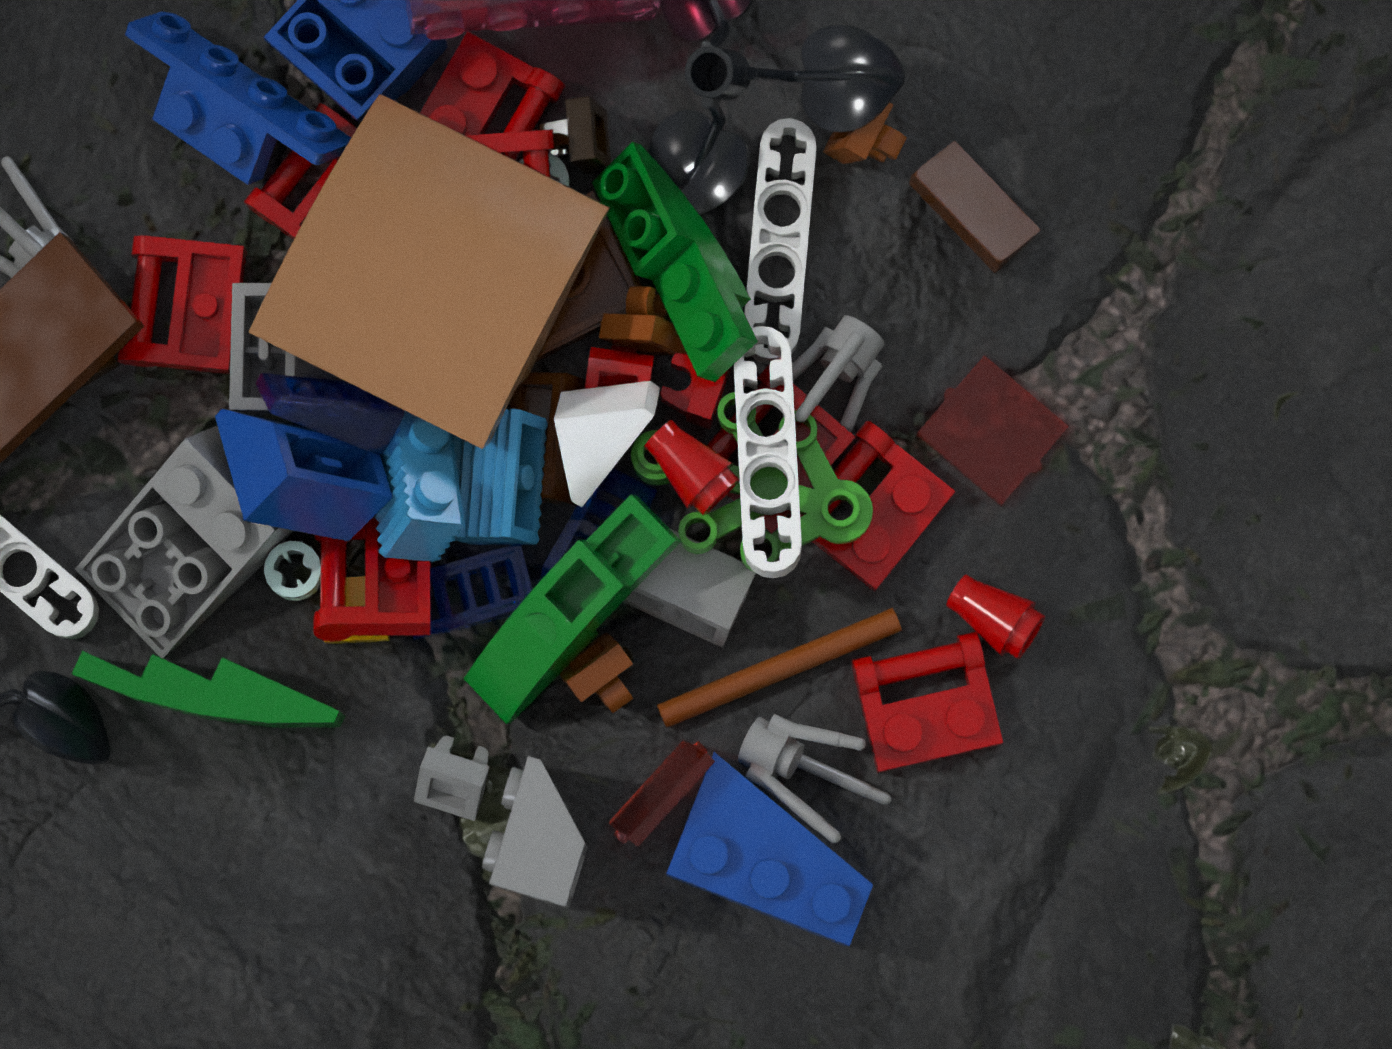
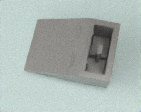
(179, 546)

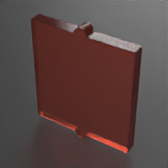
(992, 430)
(661, 792)

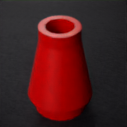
(693, 469)
(998, 616)

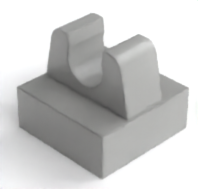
(452, 781)

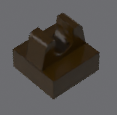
(582, 135)

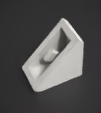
(598, 429)

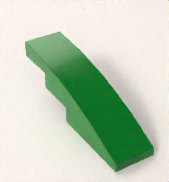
(230, 696)

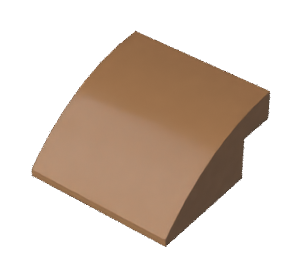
(429, 271)

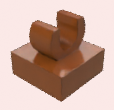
(872, 140)
(644, 325)
(597, 671)

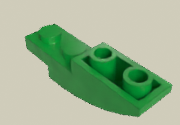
(681, 257)
(568, 608)

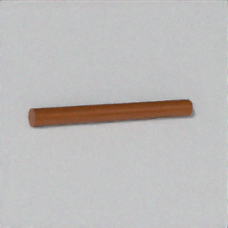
(779, 667)

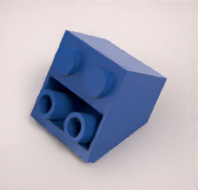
(354, 49)
(301, 477)

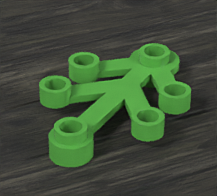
(770, 484)

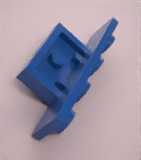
(226, 105)

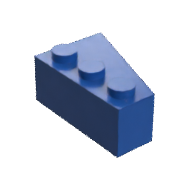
(765, 860)

